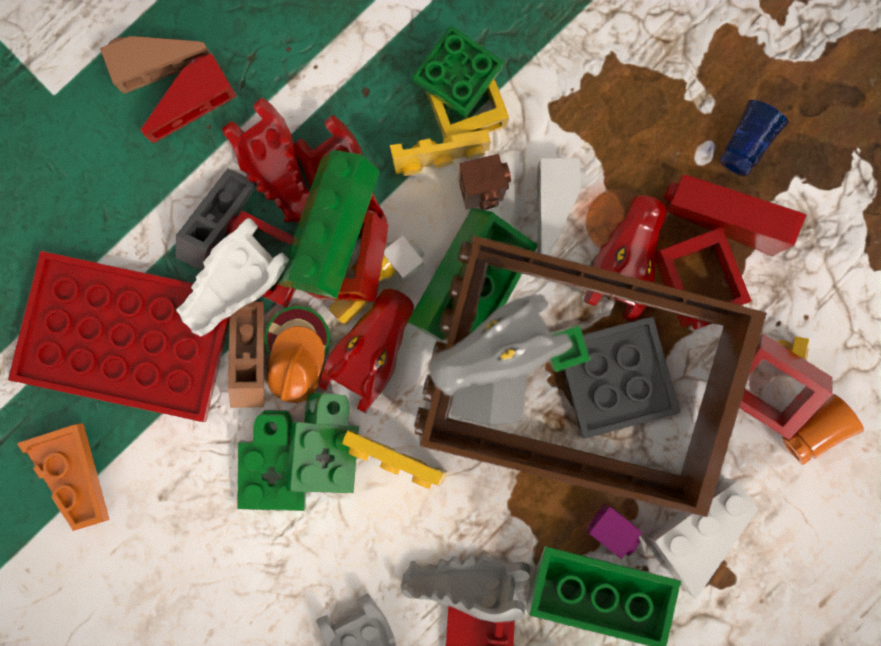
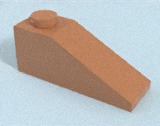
(145, 60)
(246, 357)

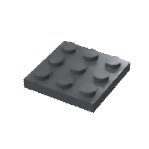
(622, 381)

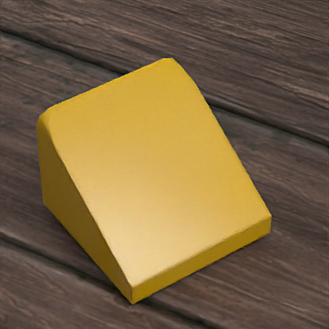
(346, 310)

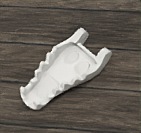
(232, 277)

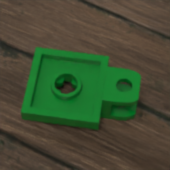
(322, 428)
(255, 457)

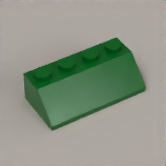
(330, 224)
(497, 283)
(603, 597)

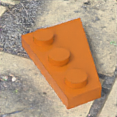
(70, 472)

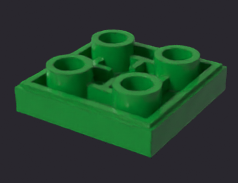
(458, 71)

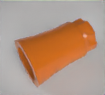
(824, 430)

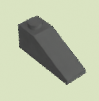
(210, 219)

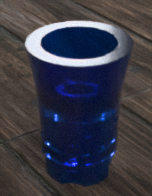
(752, 137)

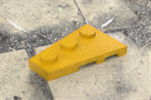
(441, 155)
(392, 461)

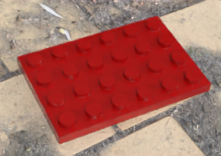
(116, 338)

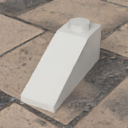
(557, 190)

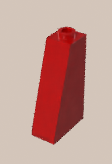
(742, 217)

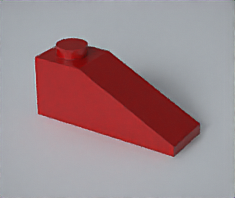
(192, 94)

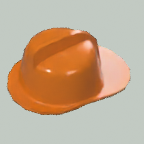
(295, 364)

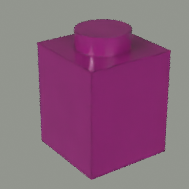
(614, 531)

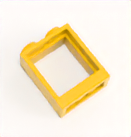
(491, 120)

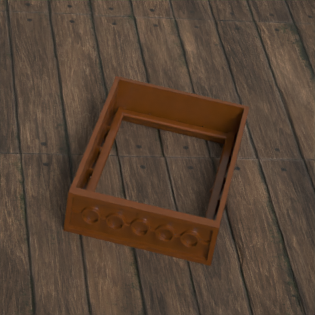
(716, 417)

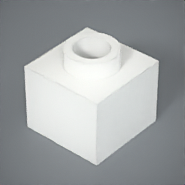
(405, 257)

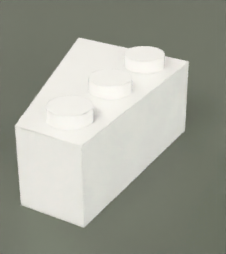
(698, 544)

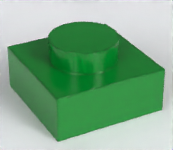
(574, 356)

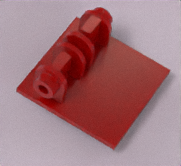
(471, 631)

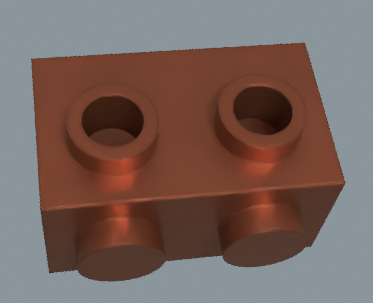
(483, 181)

